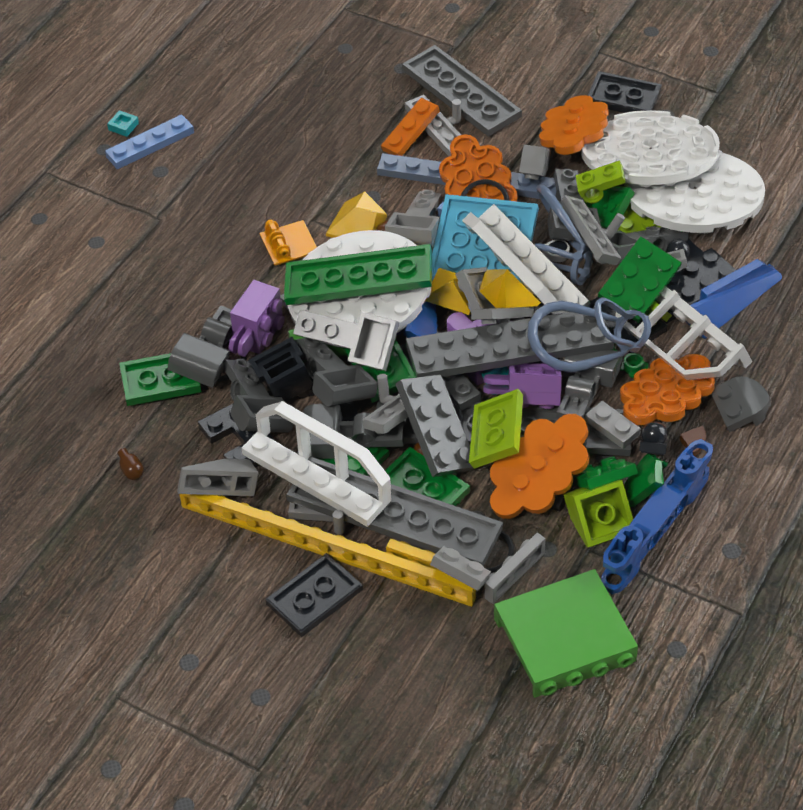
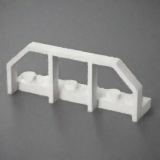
(523, 258)
(699, 326)
(310, 476)

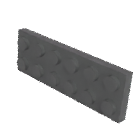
(451, 80)

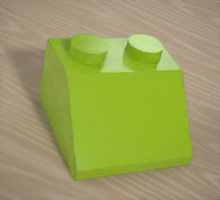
(599, 512)

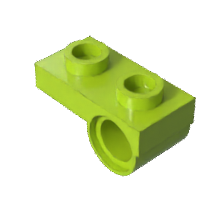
(593, 182)

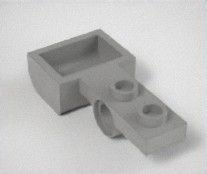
(419, 221)
(369, 340)

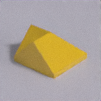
(357, 215)
(505, 290)
(447, 293)

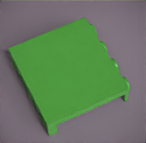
(566, 632)

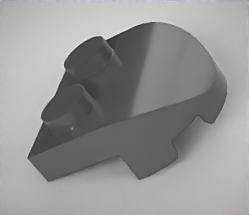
(741, 402)

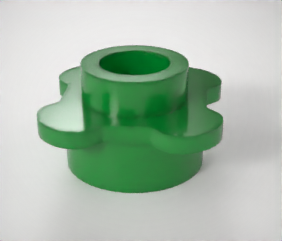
(633, 363)

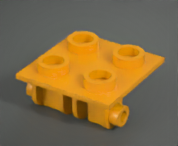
(287, 241)

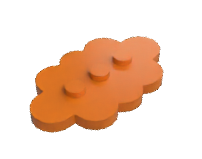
(574, 125)
(473, 163)
(663, 392)
(542, 468)

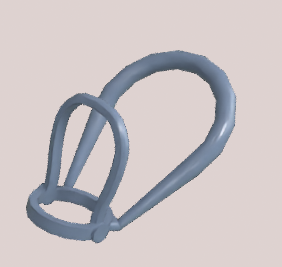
(583, 251)
(625, 345)

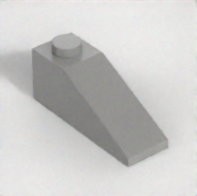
(535, 161)
(219, 477)

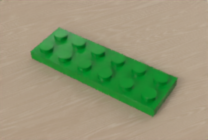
(358, 274)

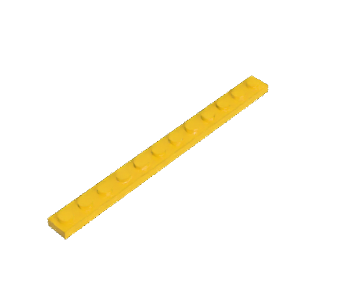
(337, 546)

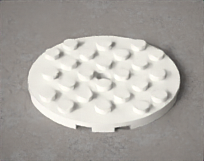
(678, 147)
(722, 198)
(397, 305)

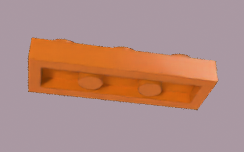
(410, 127)

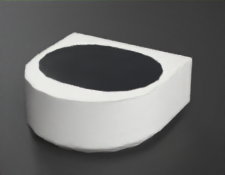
(560, 244)

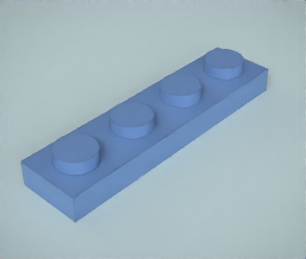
(149, 141)

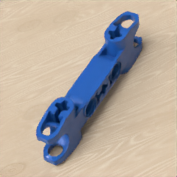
(656, 516)

